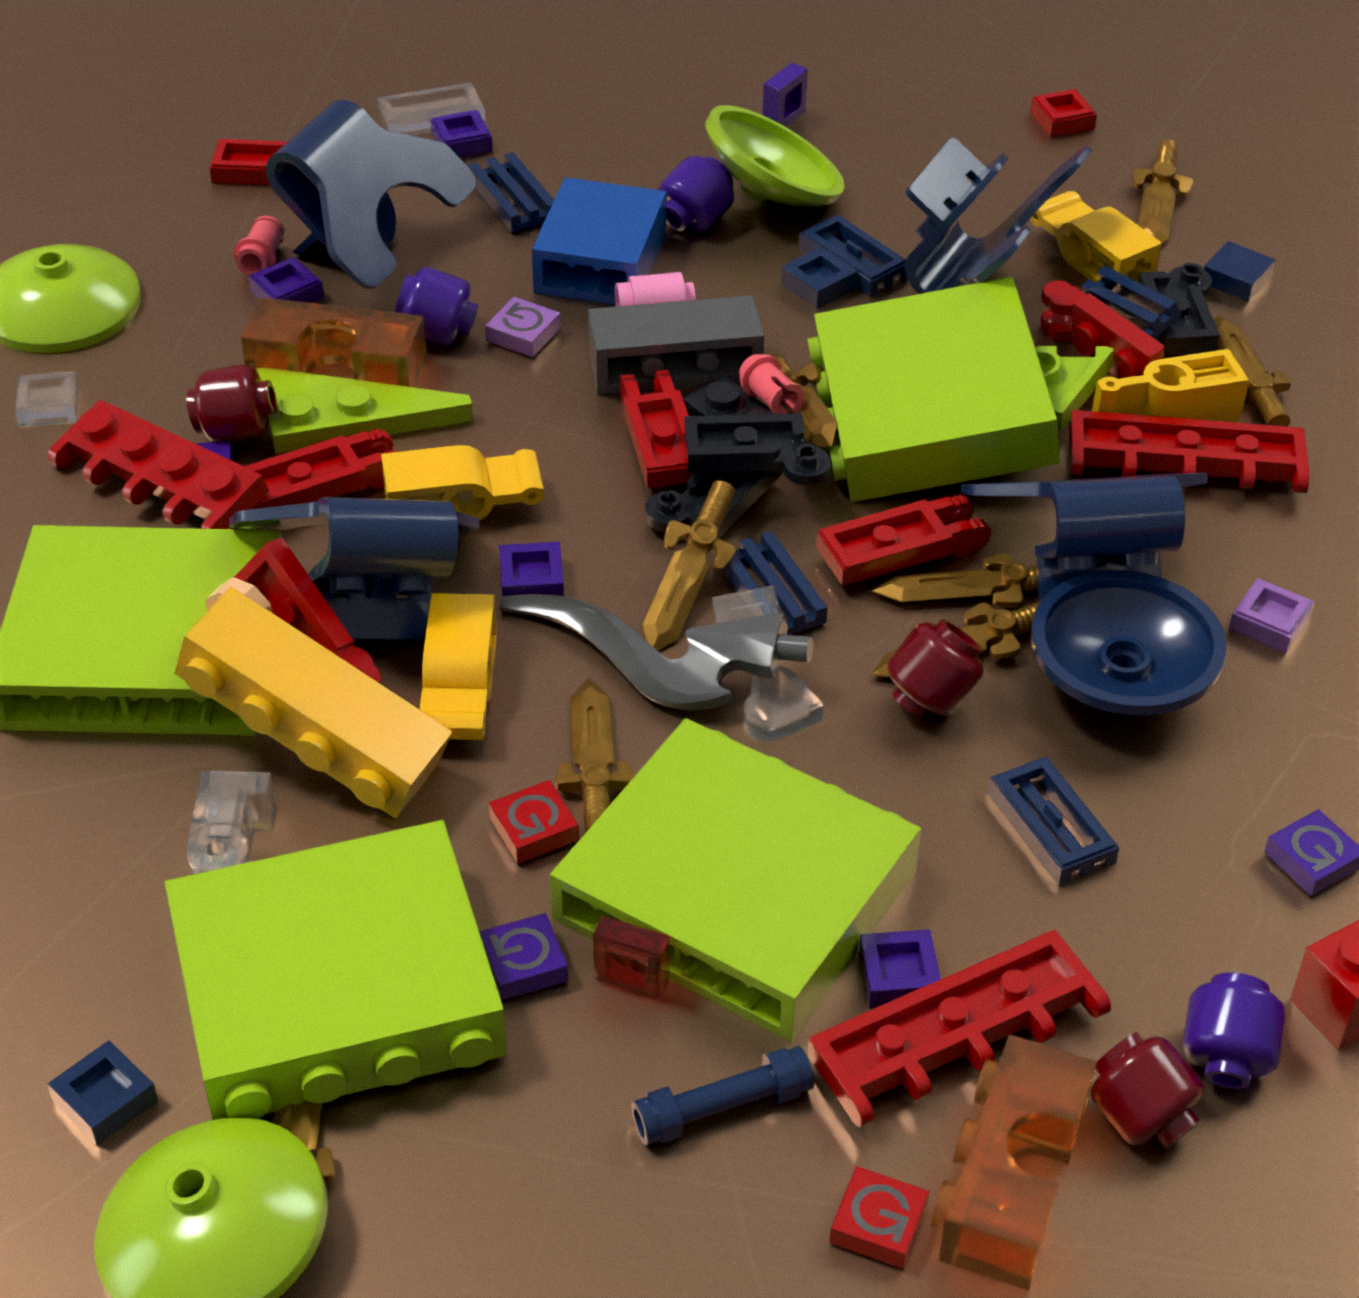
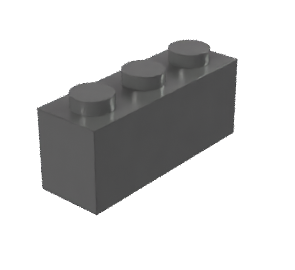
(688, 338)

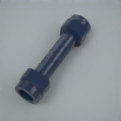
(782, 1074)

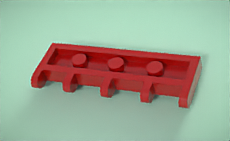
(1188, 447)
(159, 465)
(953, 1020)

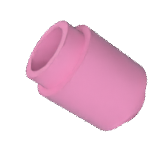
(654, 289)

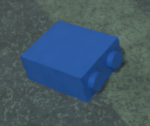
(597, 239)

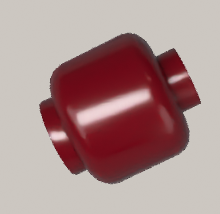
(231, 404)
(935, 668)
(1147, 1091)

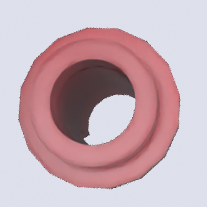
(260, 245)
(763, 378)

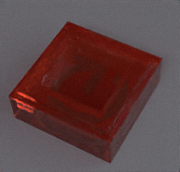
(631, 957)

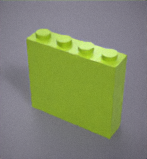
(933, 390)
(103, 626)
(744, 870)
(334, 971)

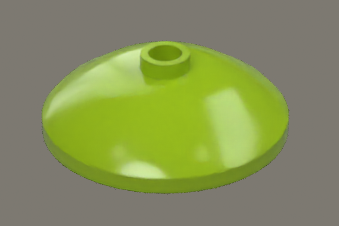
(772, 159)
(65, 298)
(237, 1237)

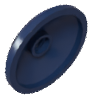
(1128, 642)

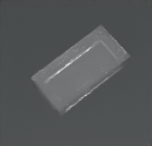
(412, 111)

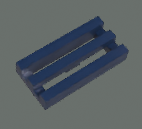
(521, 189)
(870, 258)
(1134, 300)
(777, 569)
(1042, 824)

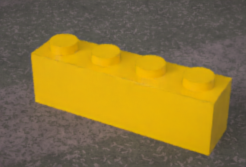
(311, 702)

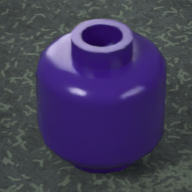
(697, 194)
(441, 302)
(1234, 1030)

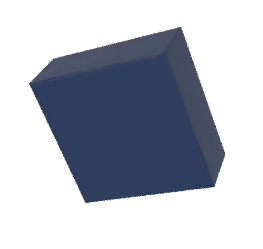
(1239, 271)
(819, 277)
(102, 1092)

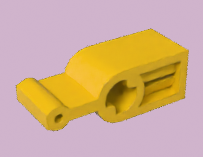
(1097, 237)
(1179, 387)
(463, 478)
(459, 662)

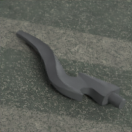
(680, 683)

